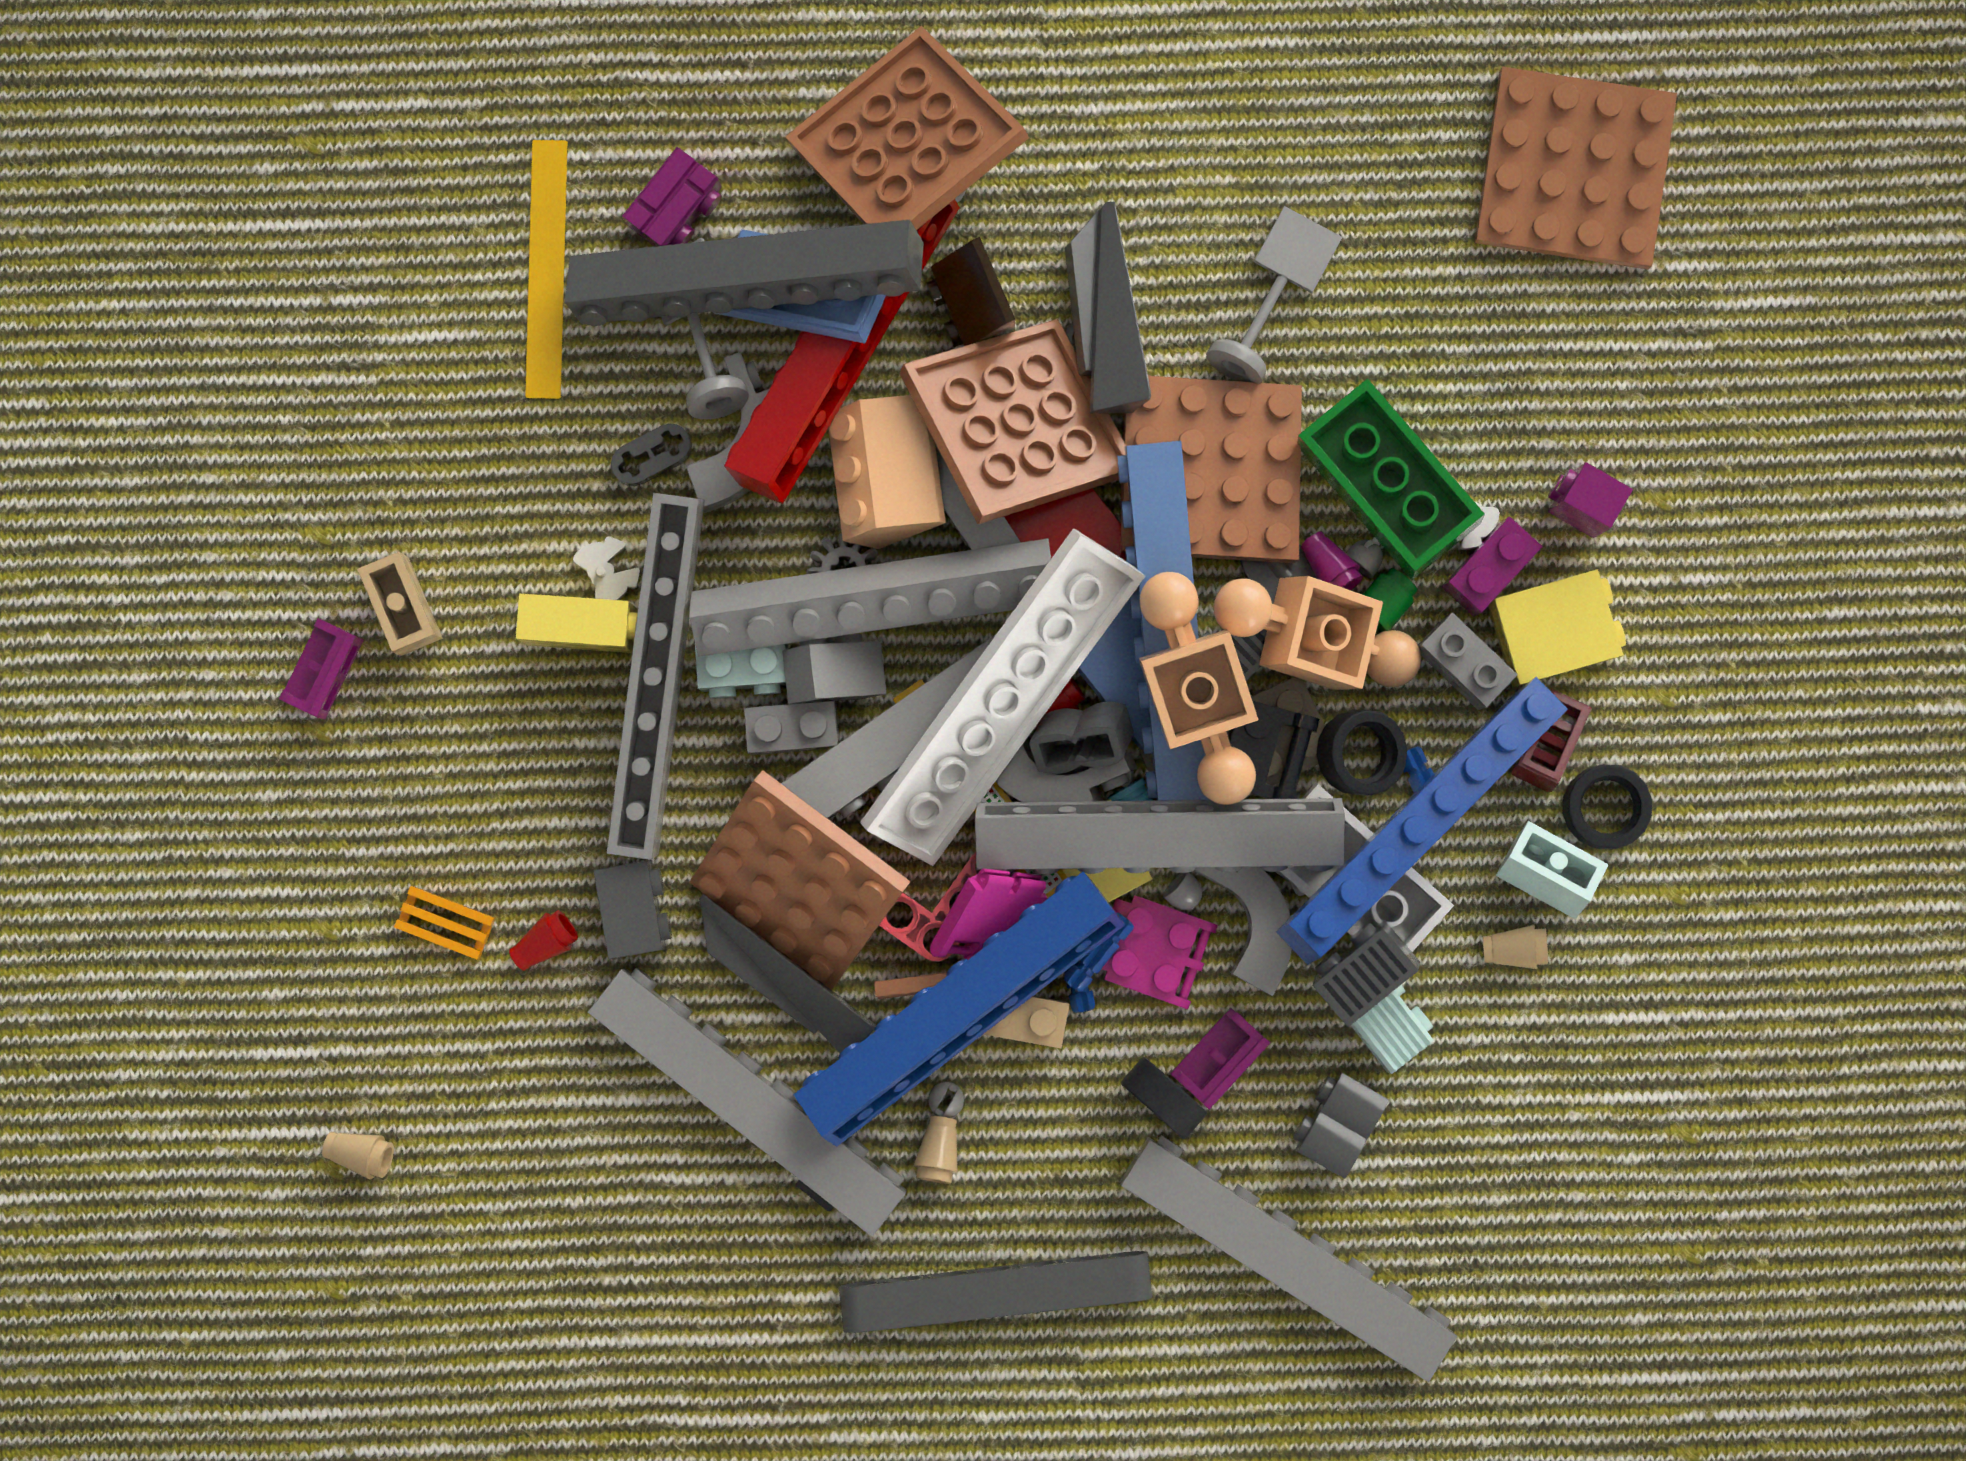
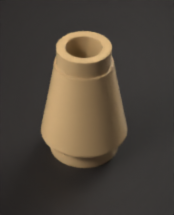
(1517, 947)
(938, 1151)
(359, 1153)

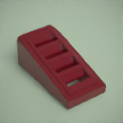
(1539, 775)

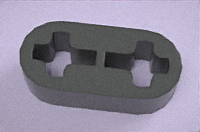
(646, 445)

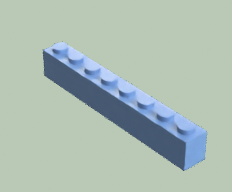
(1160, 545)

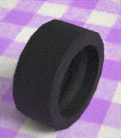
(1392, 752)
(1641, 806)
(1164, 1098)

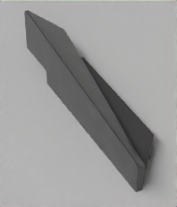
(1106, 316)
(781, 979)

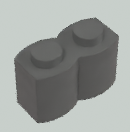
(1079, 737)
(1340, 1124)

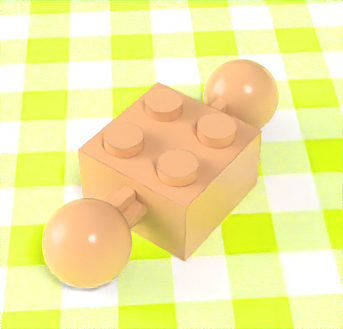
(1318, 632)
(1198, 688)

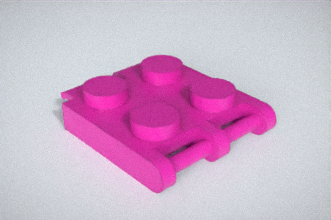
(984, 907)
(1158, 950)

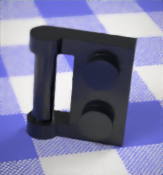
(1259, 743)

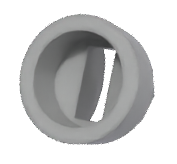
(1184, 892)
(937, 1095)

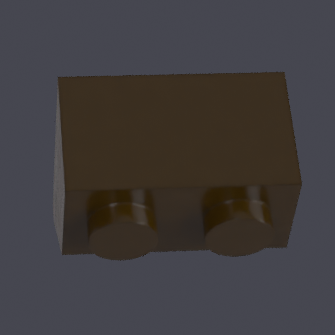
(970, 295)

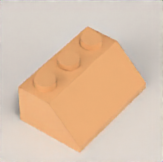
(884, 471)

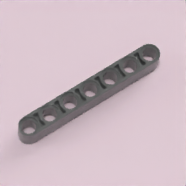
(995, 1291)

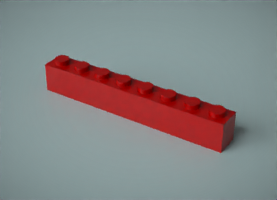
(811, 392)

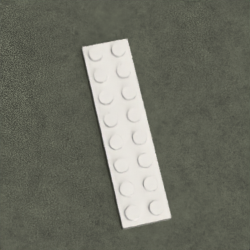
(1002, 698)

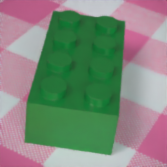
(1390, 479)

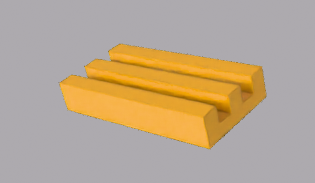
(409, 908)

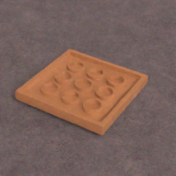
(907, 134)
(1575, 168)
(1015, 420)
(1236, 463)
(798, 880)

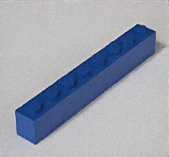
(1421, 821)
(958, 1009)

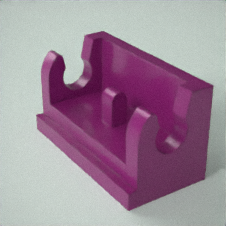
(321, 669)
(1220, 1058)

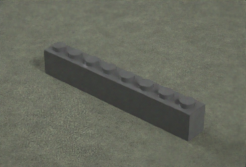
(745, 273)

